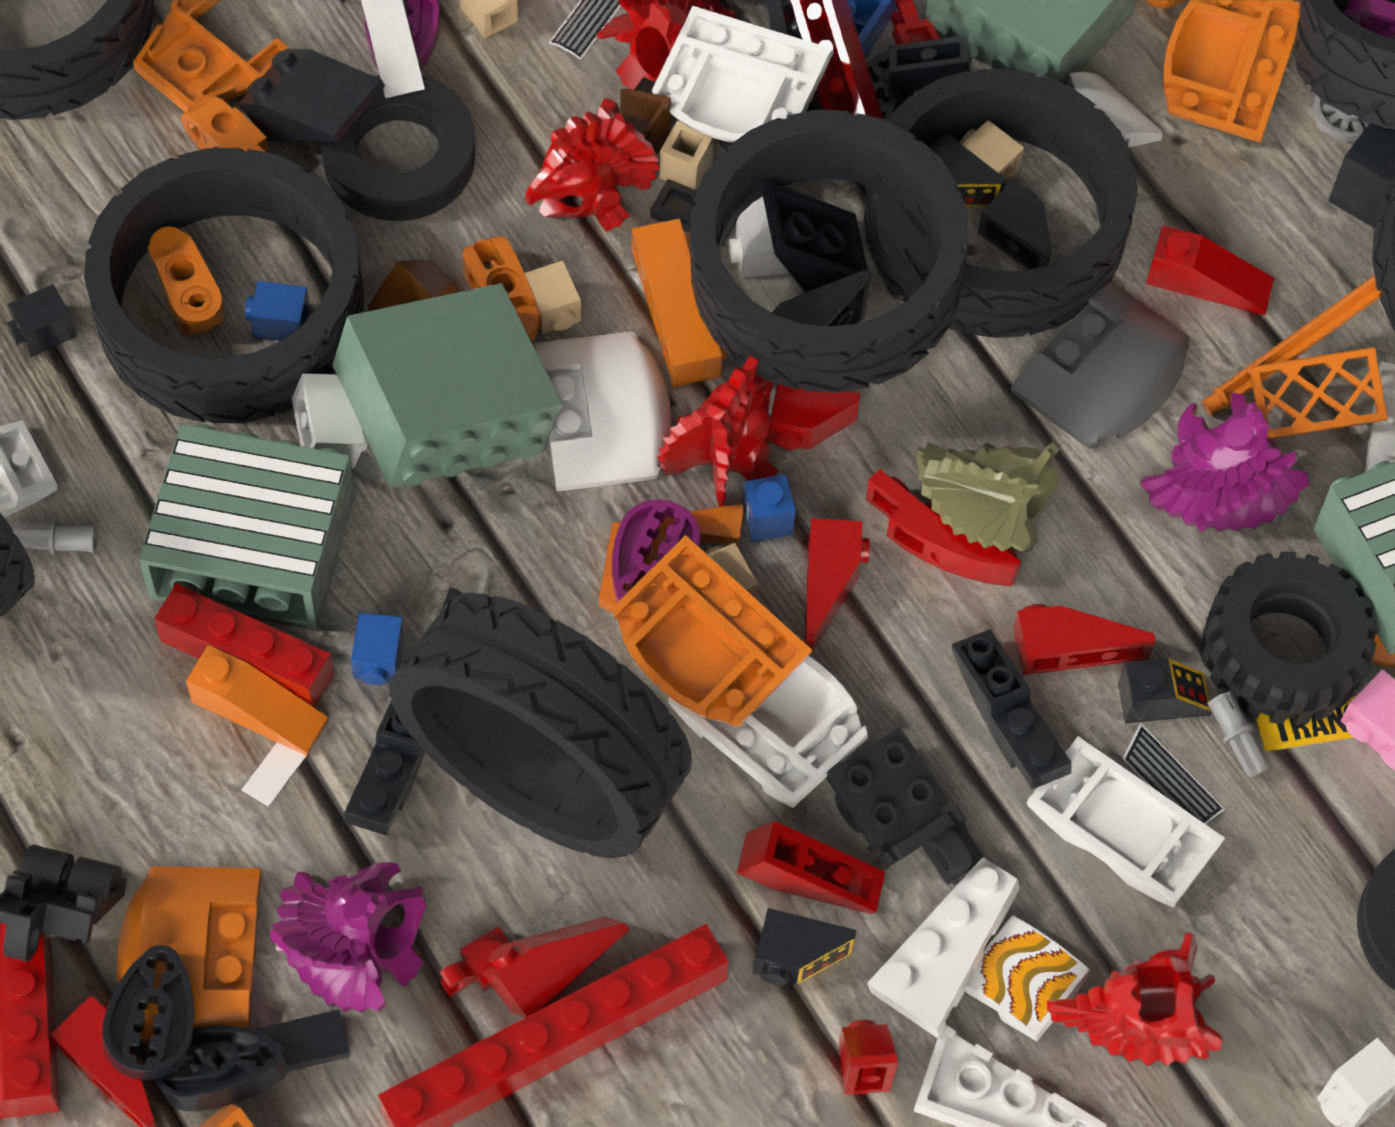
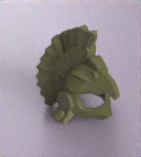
(989, 491)

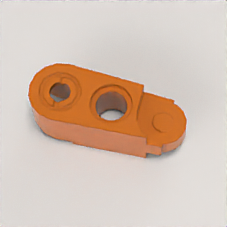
(217, 125)
(178, 257)
(504, 270)

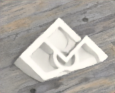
(1128, 119)

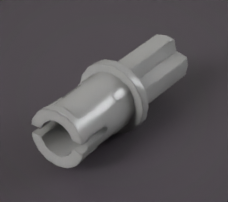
(56, 537)
(1239, 734)

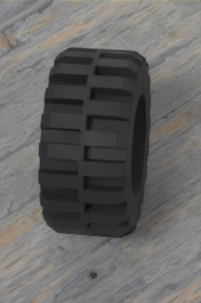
(1302, 590)

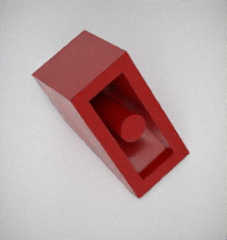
(808, 418)
(867, 1057)

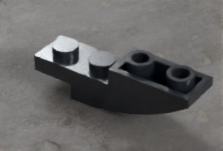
(1008, 711)
(386, 777)

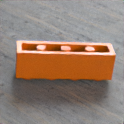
(665, 274)

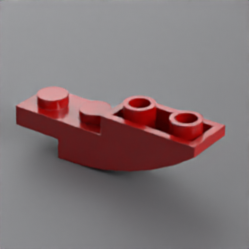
(925, 536)

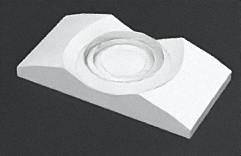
(1126, 824)

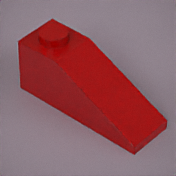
(1207, 271)
(832, 571)
(1071, 639)
(809, 868)
(540, 966)
(81, 1043)

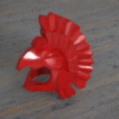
(652, 31)
(589, 162)
(725, 432)
(1146, 1010)

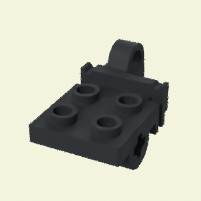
(898, 807)
(56, 899)

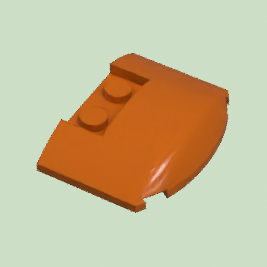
(1229, 62)
(706, 637)
(212, 926)

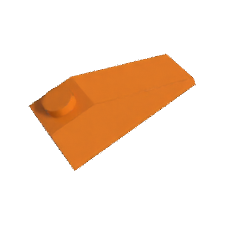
(254, 700)

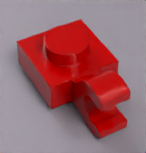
(908, 26)
(475, 957)

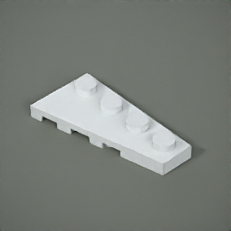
(937, 959)
(976, 1090)

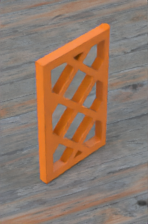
(1334, 362)

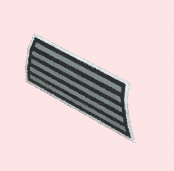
(582, 25)
(1168, 776)

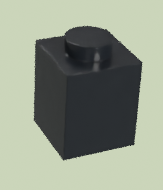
(40, 321)

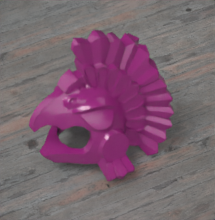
(1226, 473)
(338, 937)

